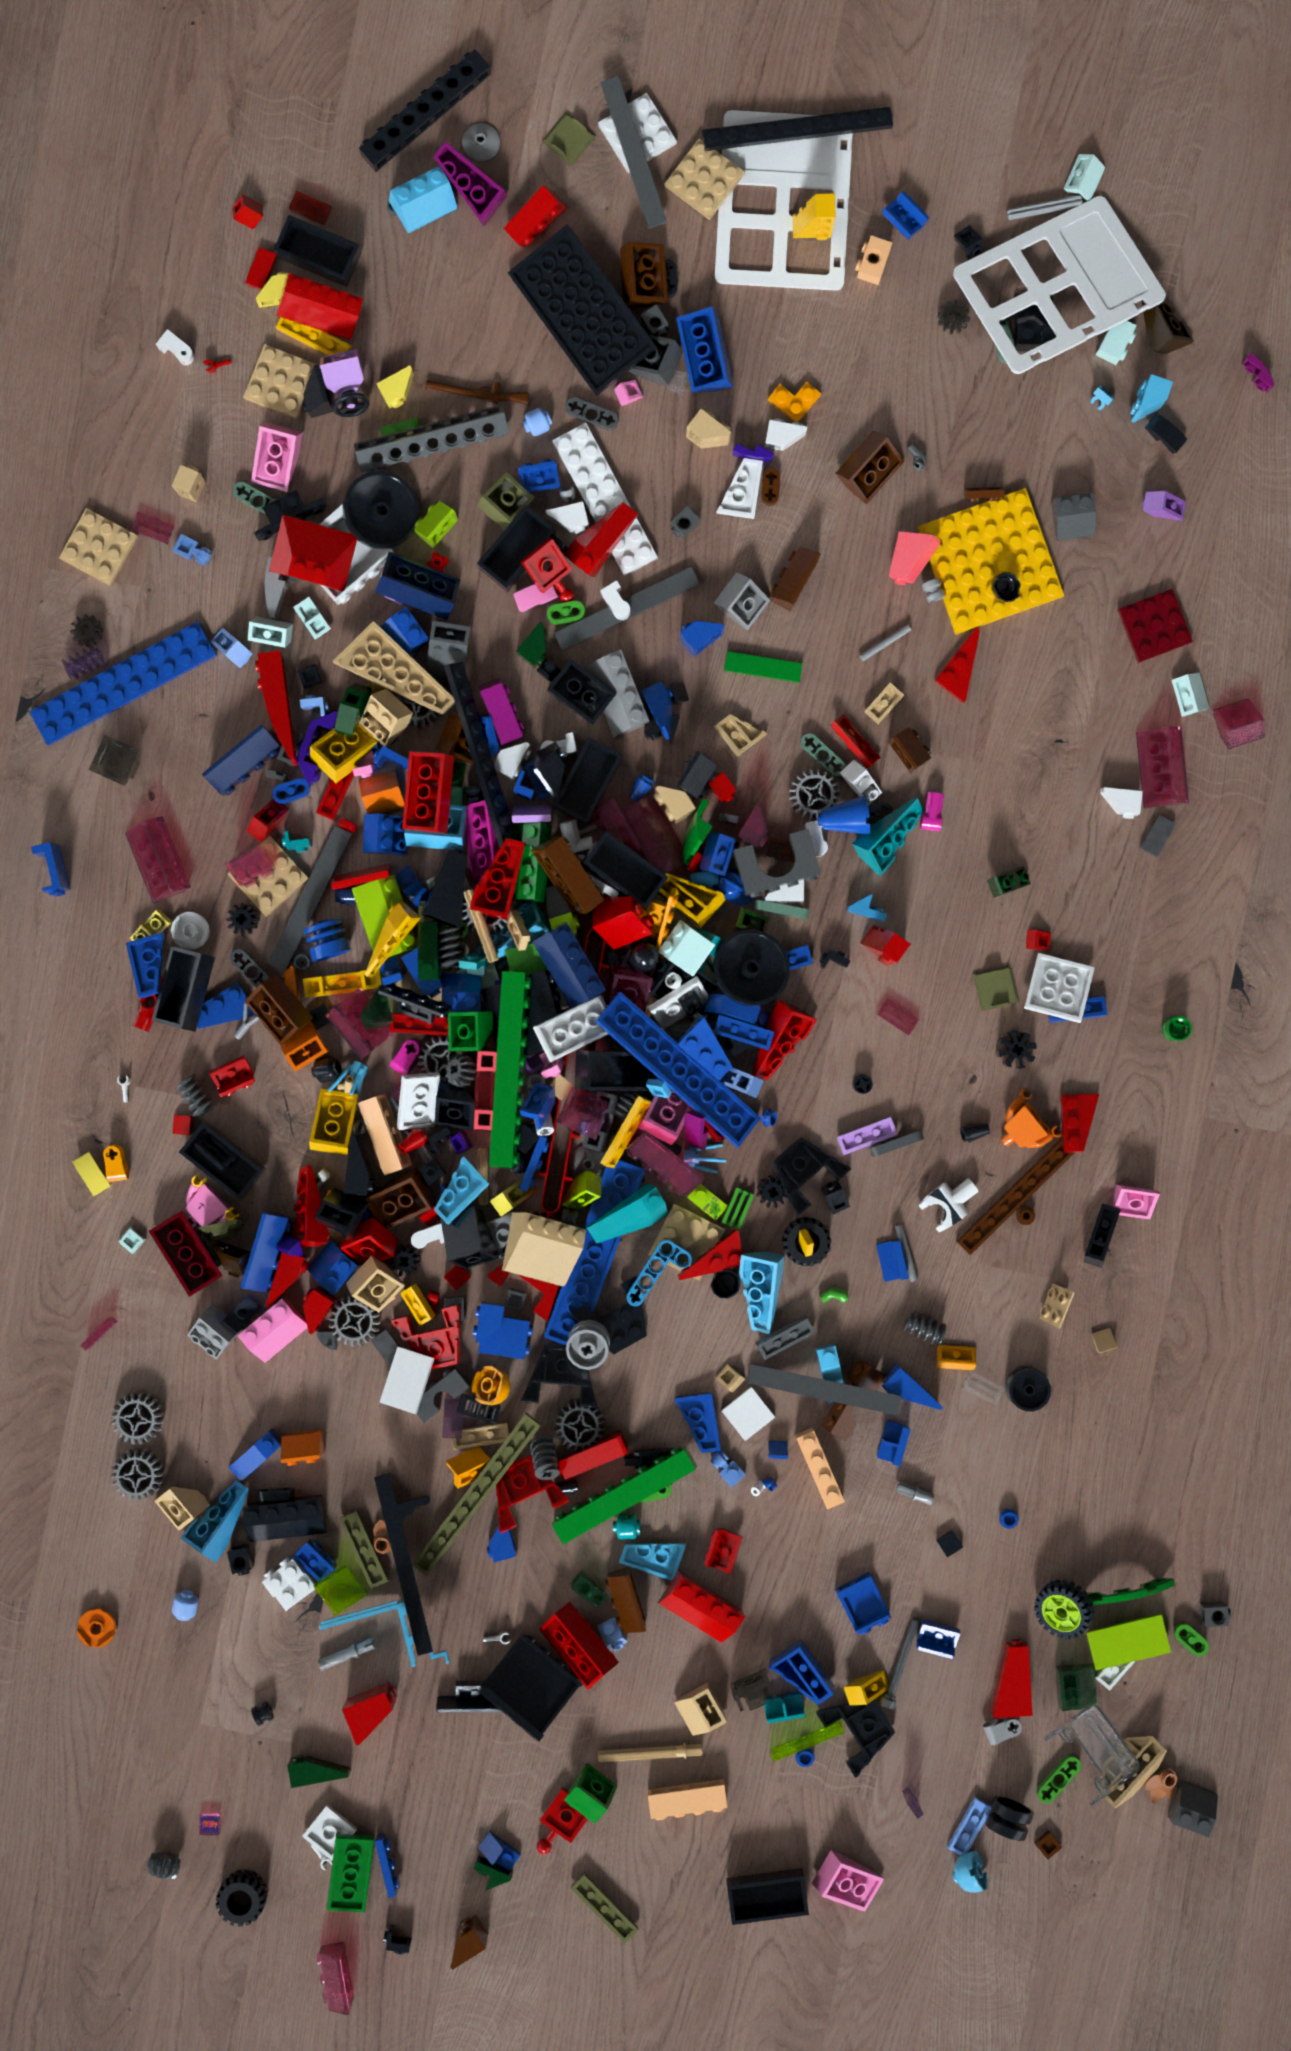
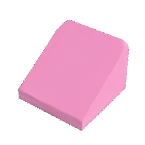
(628, 392)

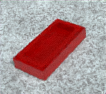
(261, 268)

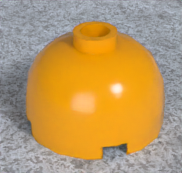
(491, 1386)

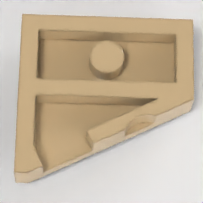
(738, 734)

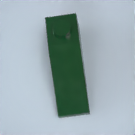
(428, 951)
(312, 1770)

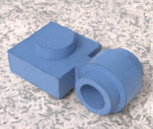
(188, 547)
(731, 1471)

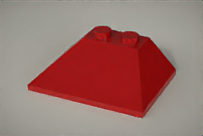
(313, 553)

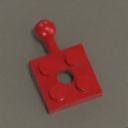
(558, 569)
(565, 1828)

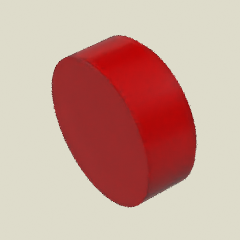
(347, 825)

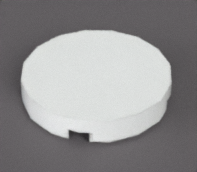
(190, 930)

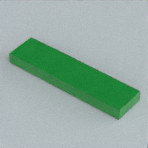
(763, 667)

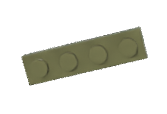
(363, 1549)
(604, 1907)

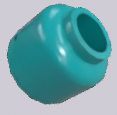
(627, 1526)

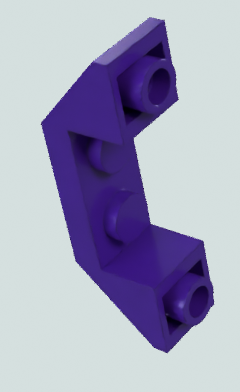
(311, 771)

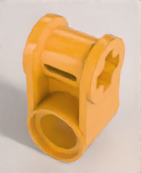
(116, 1166)

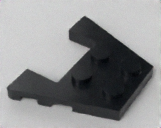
(800, 1164)
(624, 1324)
(556, 1369)
(866, 1724)

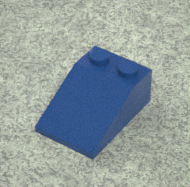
(405, 631)
(901, 1383)

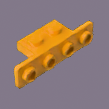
(662, 916)

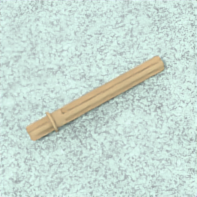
(650, 1753)

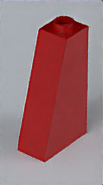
(604, 1451)
(1013, 1686)

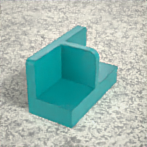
(784, 1707)

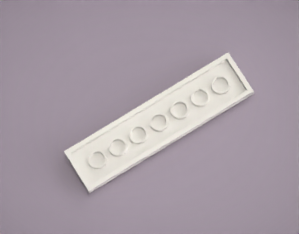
(602, 494)

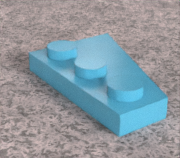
(462, 1190)
(653, 1558)

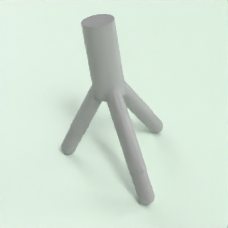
(245, 1026)

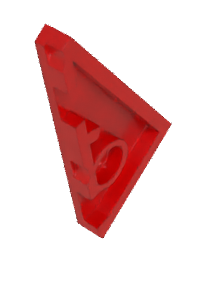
(957, 673)
(724, 1255)

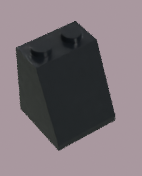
(469, 1239)

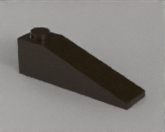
(1164, 329)
(232, 1258)

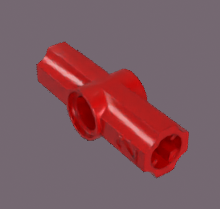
(144, 1016)

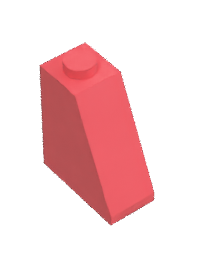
(911, 556)

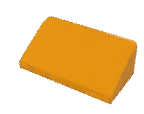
(956, 1357)

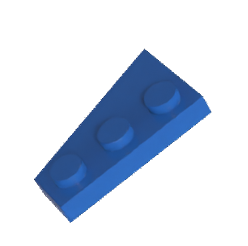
(146, 963)

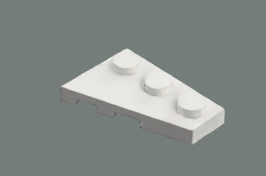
(743, 492)

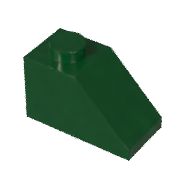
(534, 647)

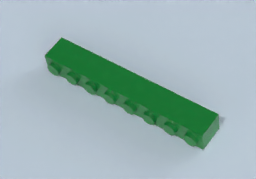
(624, 1494)

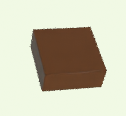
(1048, 1844)

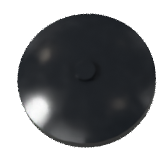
(380, 510)
(751, 967)

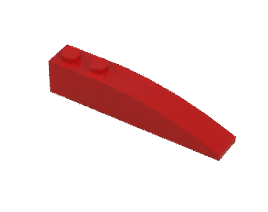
(276, 698)

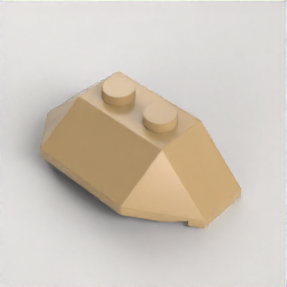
(1149, 1755)

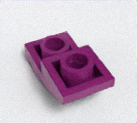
(1263, 380)
(695, 1130)

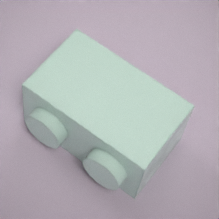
(1115, 341)
(270, 631)

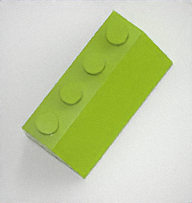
(374, 903)

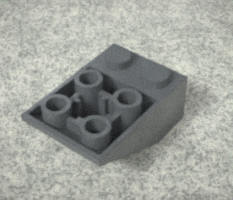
(447, 645)

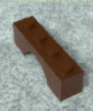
(840, 1419)

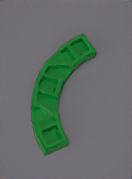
(1125, 1594)

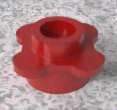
(437, 557)

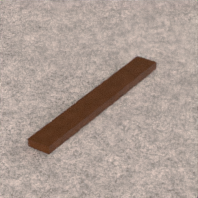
(1014, 1198)

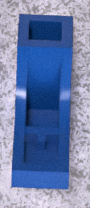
(722, 1005)

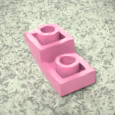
(532, 596)

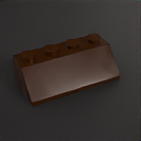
(568, 875)

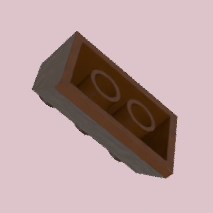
(643, 274)
(870, 466)
(794, 577)
(278, 1009)
(626, 1601)

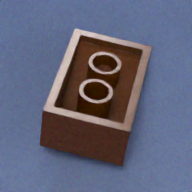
(401, 1199)

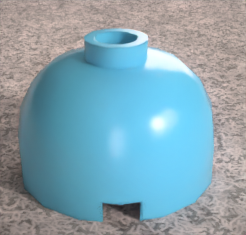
(969, 1872)

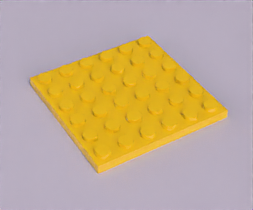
(979, 547)

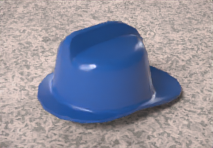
(732, 888)

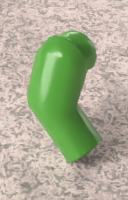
(835, 1292)

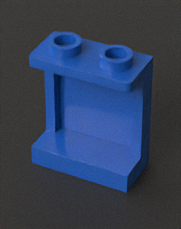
(385, 753)
(55, 866)
(509, 1339)
(863, 1603)

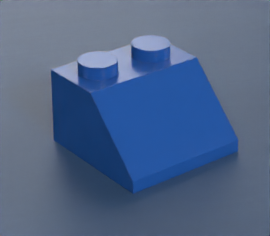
(700, 635)
(462, 992)
(332, 1267)

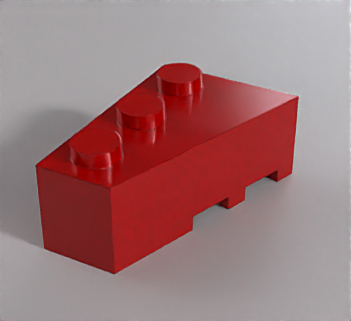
(535, 216)
(885, 944)

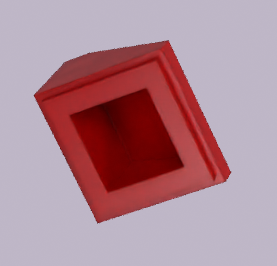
(694, 864)
(1038, 940)
(182, 1124)
(430, 1217)
(457, 1277)

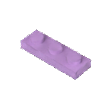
(867, 1135)

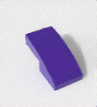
(758, 454)

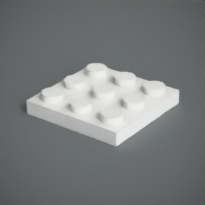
(650, 126)
(1059, 987)

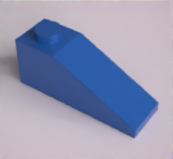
(660, 705)
(256, 1455)

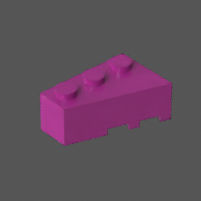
(501, 710)

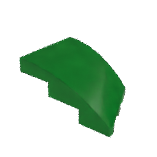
(695, 833)

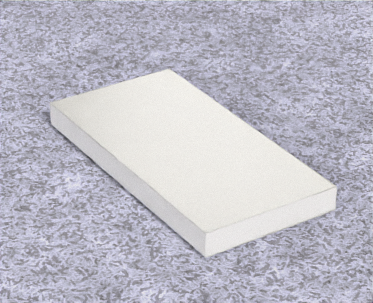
(571, 1029)

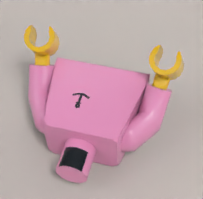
(206, 1205)

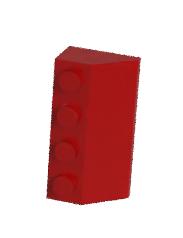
(319, 306)
(428, 792)
(702, 1607)
(578, 1645)

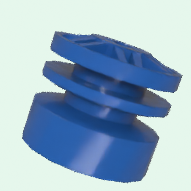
(327, 939)

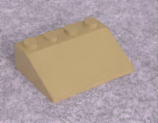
(542, 1248)

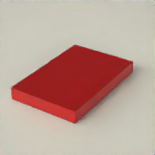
(360, 876)

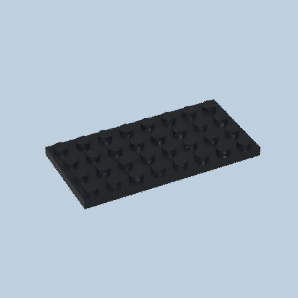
(582, 310)

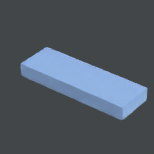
(969, 1826)

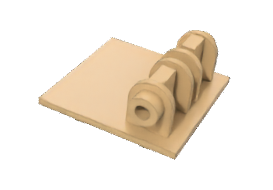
(1056, 1305)

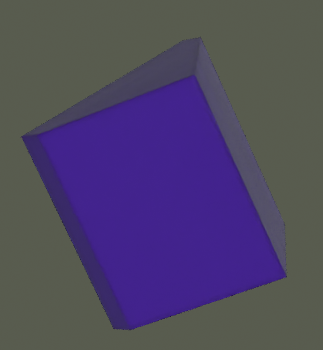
(460, 1142)
(290, 1246)

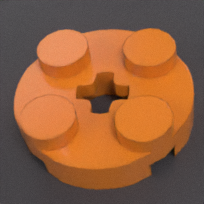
(104, 1619)

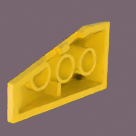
(395, 929)

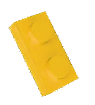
(417, 1304)

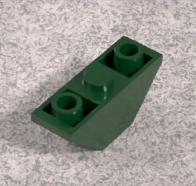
(352, 709)
(1008, 882)

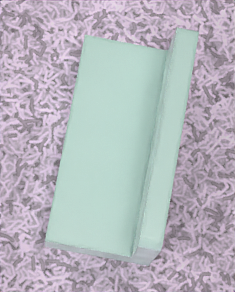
(1085, 176)
(1190, 694)

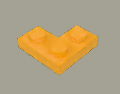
(794, 406)

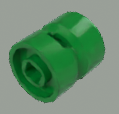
(1176, 1028)

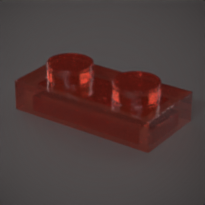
(310, 208)

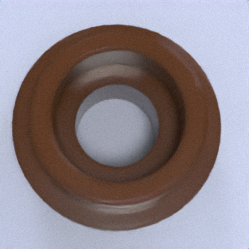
(1019, 1215)

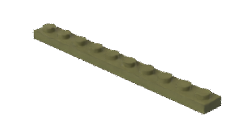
(476, 1494)

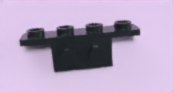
(288, 505)
(414, 1004)
(466, 1699)

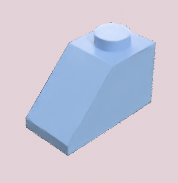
(231, 648)

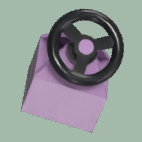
(343, 376)

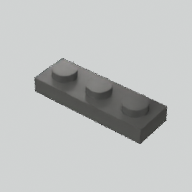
(785, 1337)

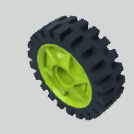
(1051, 1605)

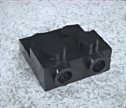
(658, 986)

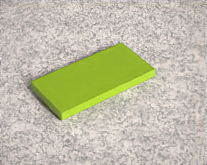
(1128, 1641)

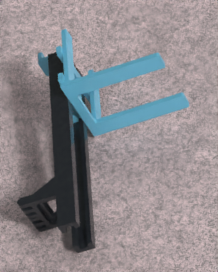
(411, 1603)

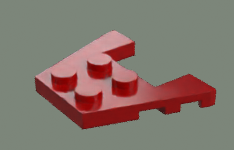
(549, 1290)
(438, 1343)
(519, 1485)

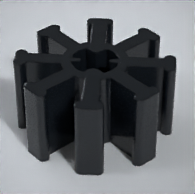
(1019, 1043)

